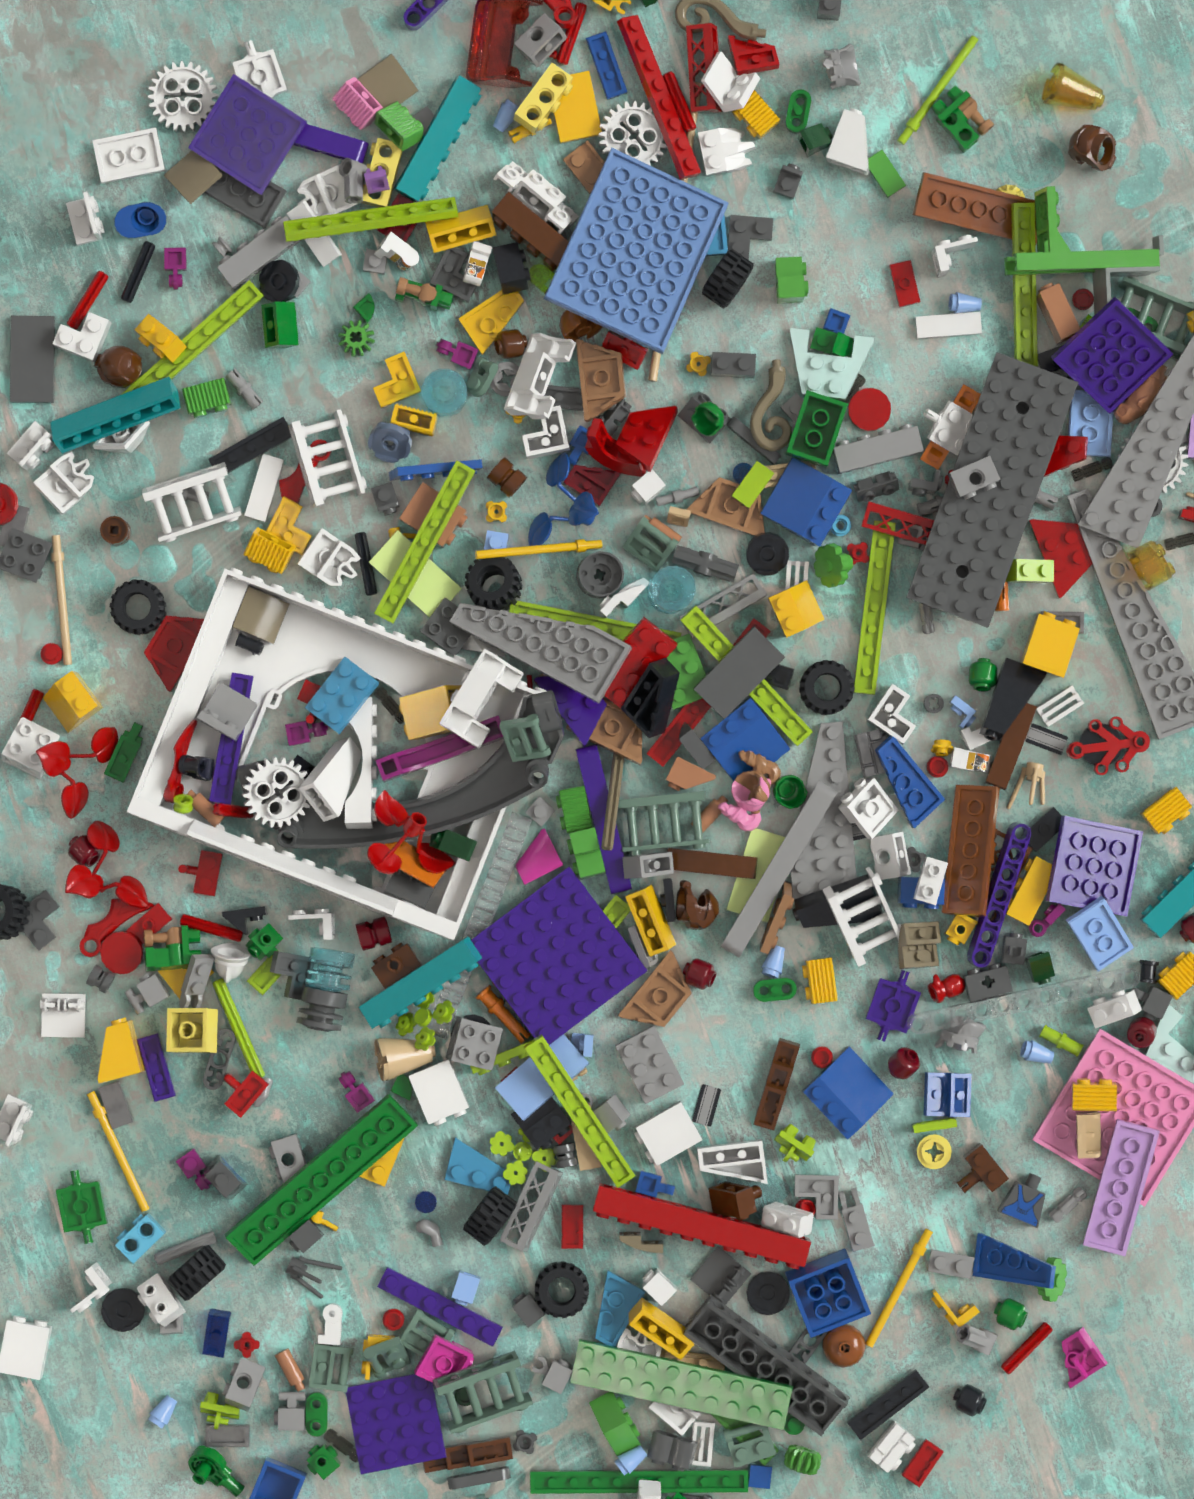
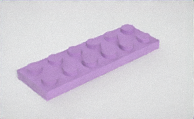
(1121, 1187)

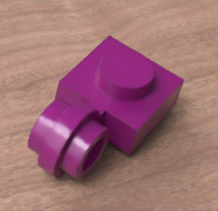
(175, 261)
(463, 354)
(300, 733)
(1052, 914)
(359, 1096)
(192, 1164)

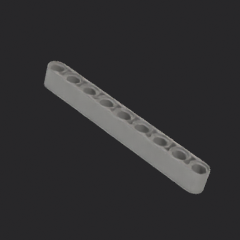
(779, 869)

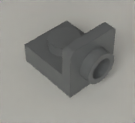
(788, 181)
(385, 498)

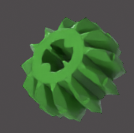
(356, 345)
(802, 1459)

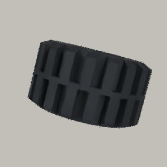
(727, 278)
(505, 594)
(119, 601)
(845, 694)
(15, 912)
(489, 1216)
(196, 1272)
(561, 1309)

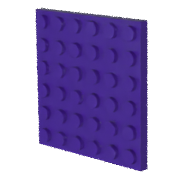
(556, 957)

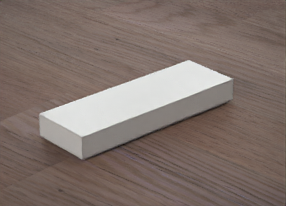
(322, 247)
(948, 325)
(264, 488)

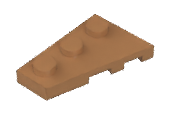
(782, 904)

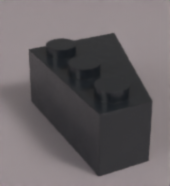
(653, 697)

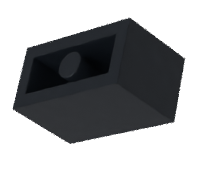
(510, 268)

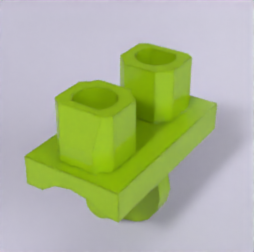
(792, 1147)
(210, 1406)

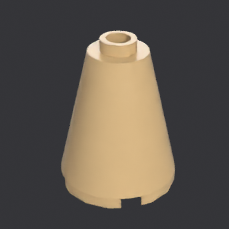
(399, 1057)

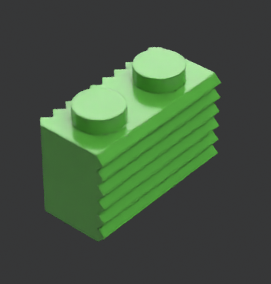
(399, 125)
(206, 397)
(575, 809)

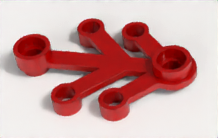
(1113, 745)

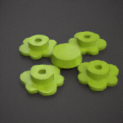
(423, 1018)
(522, 1151)

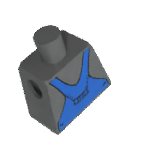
(224, 1178)
(1024, 1201)

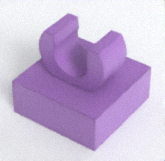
(376, 180)

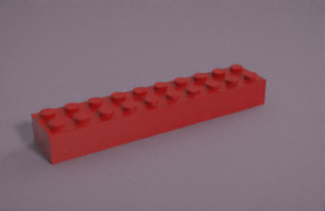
(700, 1224)

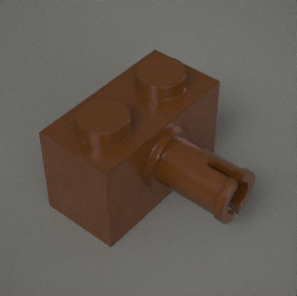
(396, 965)
(983, 1170)
(734, 1199)

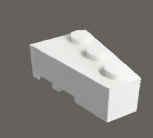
(735, 1159)

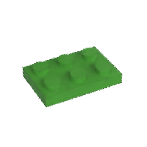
(691, 671)

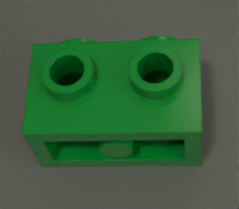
(282, 325)

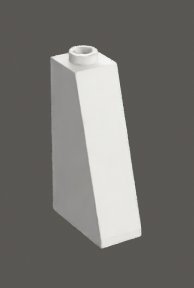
(331, 779)

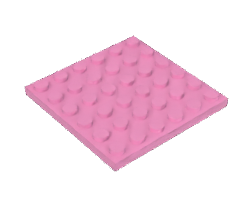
(1145, 1096)

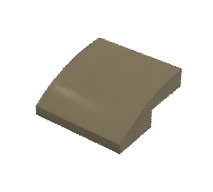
(388, 82)
(193, 176)
(261, 615)
(918, 945)
(634, 1240)

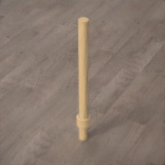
(58, 558)

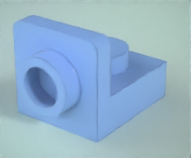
(960, 708)
(583, 1043)

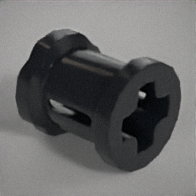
(1148, 971)

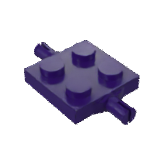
(892, 1005)

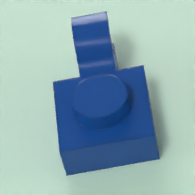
(578, 442)
(651, 1184)

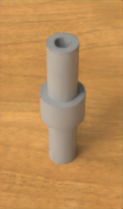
(677, 496)

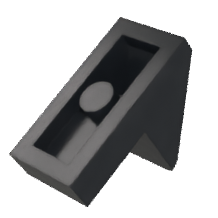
(239, 920)

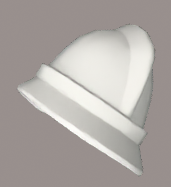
(230, 960)

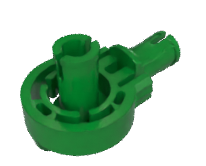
(213, 1469)

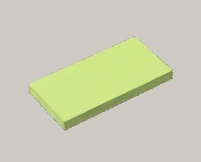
(432, 583)
(764, 847)

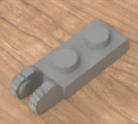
(196, 980)
(856, 1222)

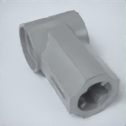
(353, 179)
(978, 1339)

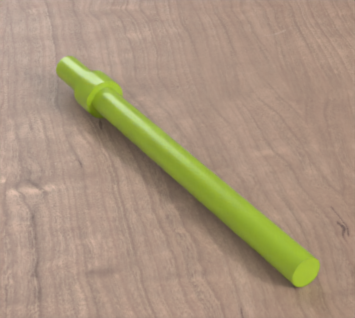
(914, 123)

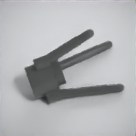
(297, 1270)

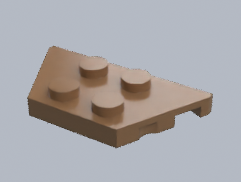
(600, 378)
(720, 507)
(618, 734)
(659, 995)

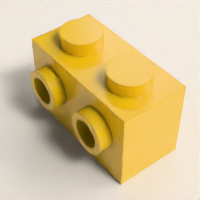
(163, 340)

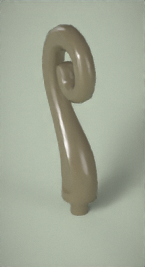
(741, 28)
(776, 384)

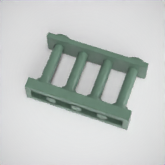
(1133, 285)
(673, 802)
(482, 1371)

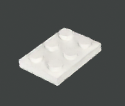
(128, 155)

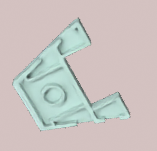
(828, 373)
(1167, 1050)

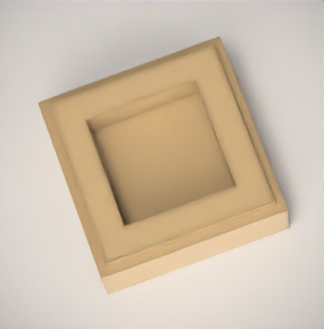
(678, 516)

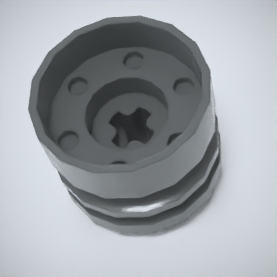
(605, 563)
(322, 1009)

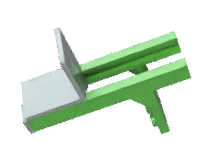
(1056, 258)

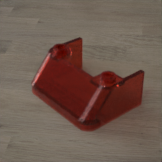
(493, 42)

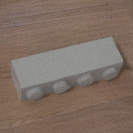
(256, 255)
(878, 449)

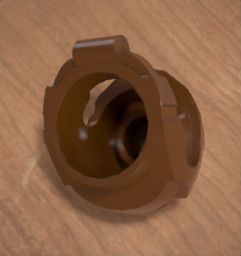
(1085, 147)
(119, 366)
(694, 913)

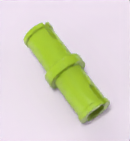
(1061, 1040)

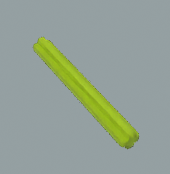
(238, 1027)

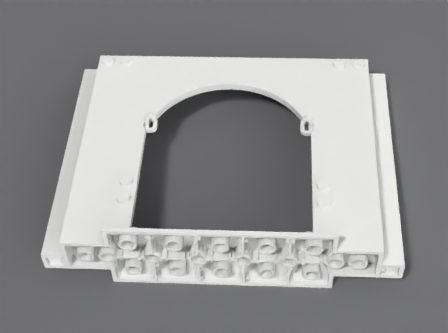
(307, 645)

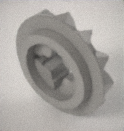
(509, 369)

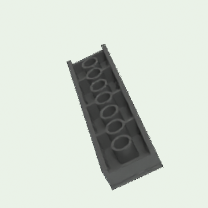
(756, 1355)

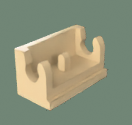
(1088, 1134)

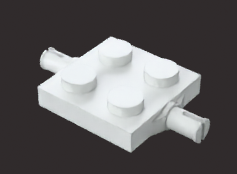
(261, 71)
(949, 426)

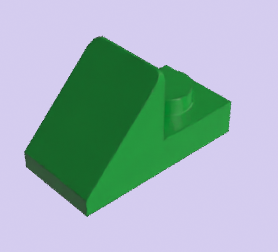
(832, 343)

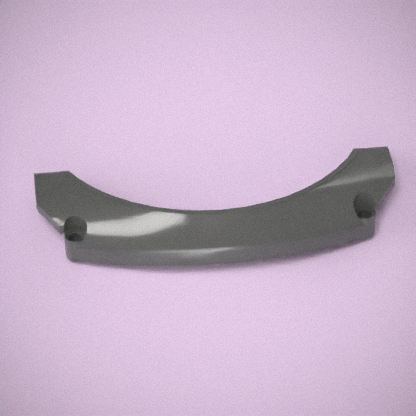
(482, 793)

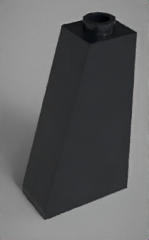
(1011, 693)
(815, 911)

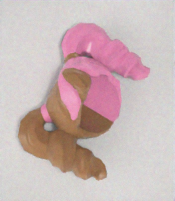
(751, 791)

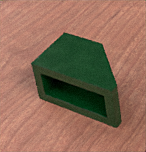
(814, 139)
(453, 844)
(1040, 967)

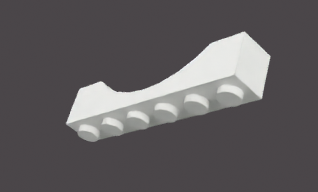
(359, 805)

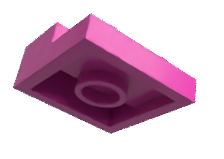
(443, 1359)

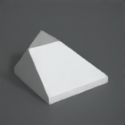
(123, 441)

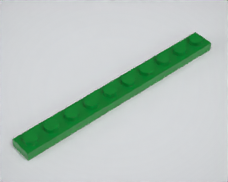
(615, 1482)

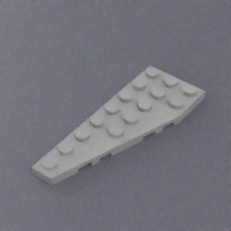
(564, 651)
(830, 851)

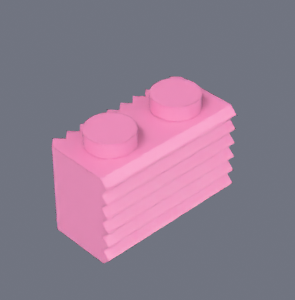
(357, 103)

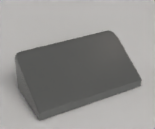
(695, 746)

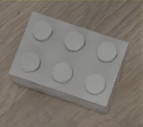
(649, 1064)

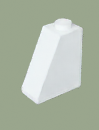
(850, 143)

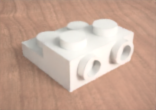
(868, 807)

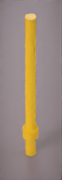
(578, 546)
(99, 1112)
(918, 1250)

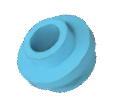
(847, 526)

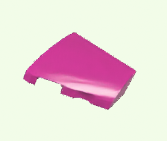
(538, 859)
(1081, 1356)

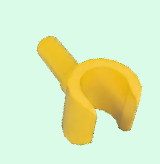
(391, 531)
(317, 1218)

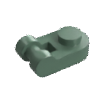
(478, 384)

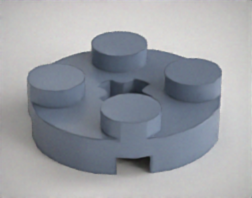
(387, 432)

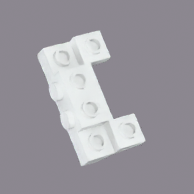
(538, 195)
(535, 374)
(475, 693)

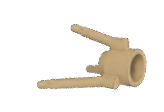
(1034, 772)

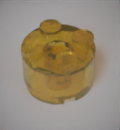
(1151, 565)

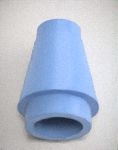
(505, 115)
(964, 303)
(774, 962)
(1035, 1052)
(162, 1412)
(630, 1460)

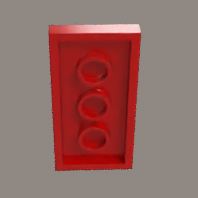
(647, 646)

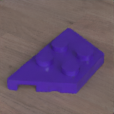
(575, 709)

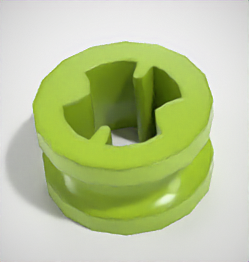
(183, 803)

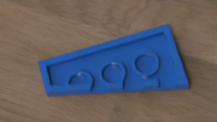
(429, 471)
(912, 787)
(1006, 1263)

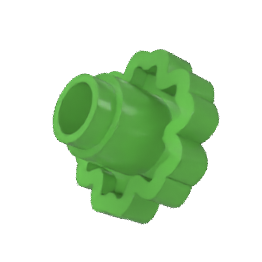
(832, 565)
(1052, 1294)

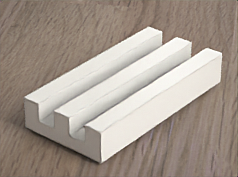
(797, 571)
(1075, 696)
(703, 1424)

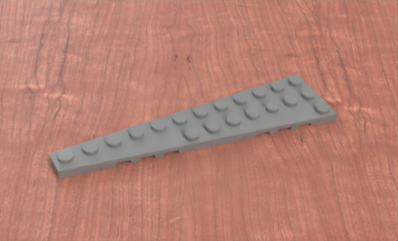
(1139, 474)
(1151, 649)

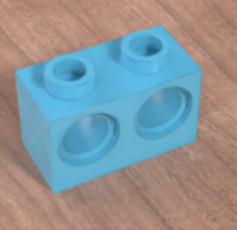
(143, 1241)

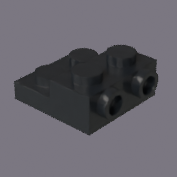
(544, 1124)

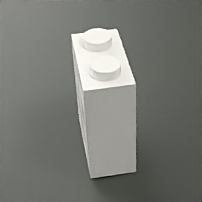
(439, 1092)
(667, 1134)
(25, 1347)

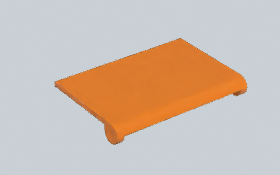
(411, 865)

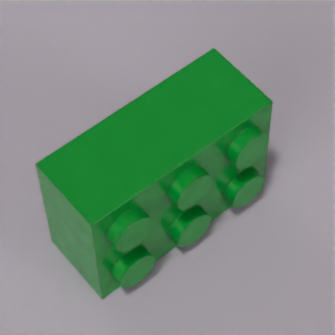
(816, 429)

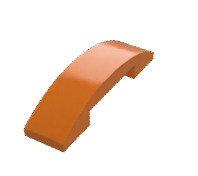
(935, 454)

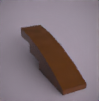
(1010, 748)
(714, 863)
(776, 1084)
(472, 1454)

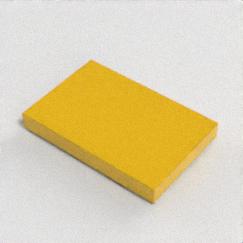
(578, 112)

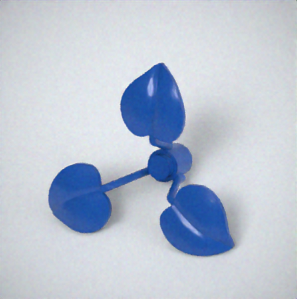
(581, 512)

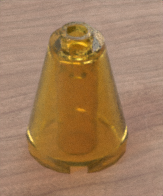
(1071, 90)

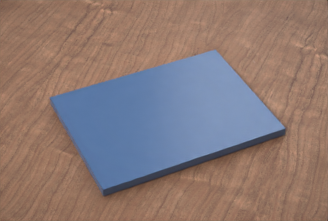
(636, 251)

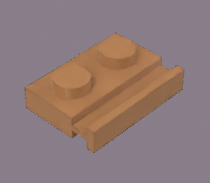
(585, 165)

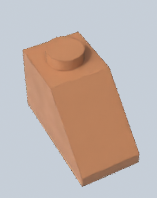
(687, 775)

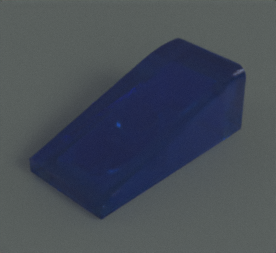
(216, 1332)

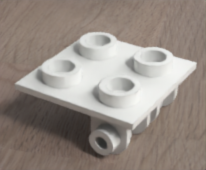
(63, 1015)

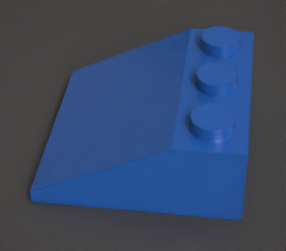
(805, 502)
(744, 730)
(848, 1092)
(828, 1293)

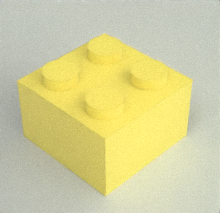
(192, 1030)

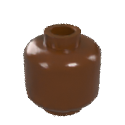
(510, 343)

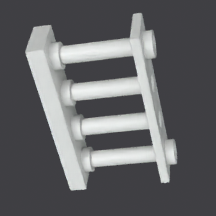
(306, 453)
(195, 481)
(842, 917)

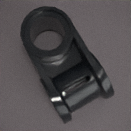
(196, 767)

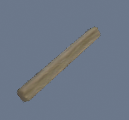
(612, 802)

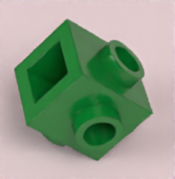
(263, 942)
(324, 1469)

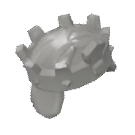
(841, 67)
(963, 1036)

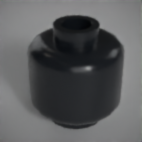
(969, 1400)

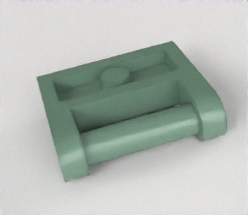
(648, 550)
(518, 741)
(418, 1340)
(393, 1353)
(323, 1366)
(751, 1449)

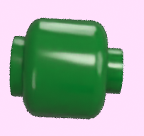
(982, 675)
(1010, 1314)

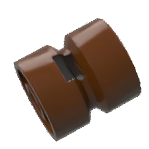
(507, 477)
(115, 531)

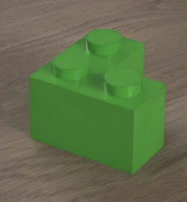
(790, 280)
(587, 853)
(615, 1423)

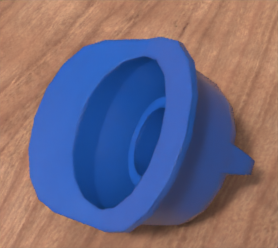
(140, 220)

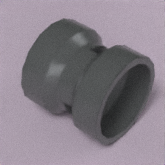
(105, 980)
(565, 1160)

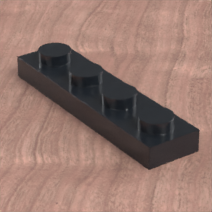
(253, 445)
(888, 1404)

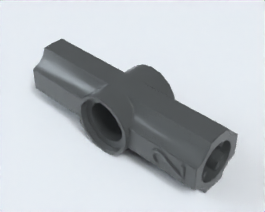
(705, 563)

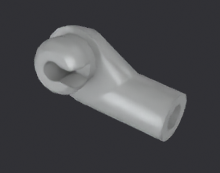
(264, 1094)
(430, 1229)

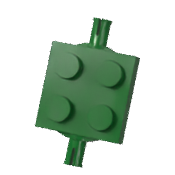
(81, 1206)

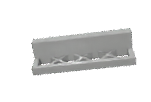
(735, 608)
(539, 1208)

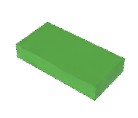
(885, 174)

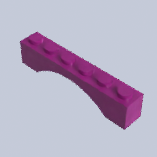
(433, 752)

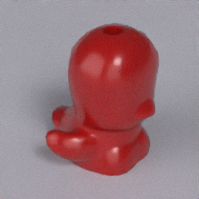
(949, 987)

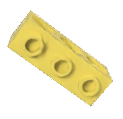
(543, 87)
(390, 164)

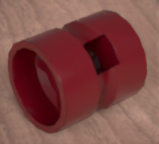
(374, 933)

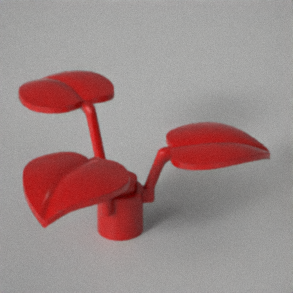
(56, 759)
(383, 859)
(88, 884)

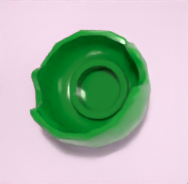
(708, 418)
(789, 791)

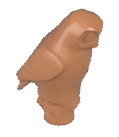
(1141, 398)

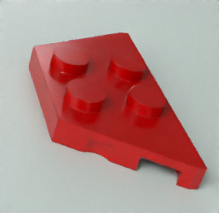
(645, 434)
(1066, 547)
(172, 647)

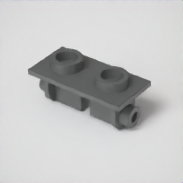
(619, 412)
(867, 491)

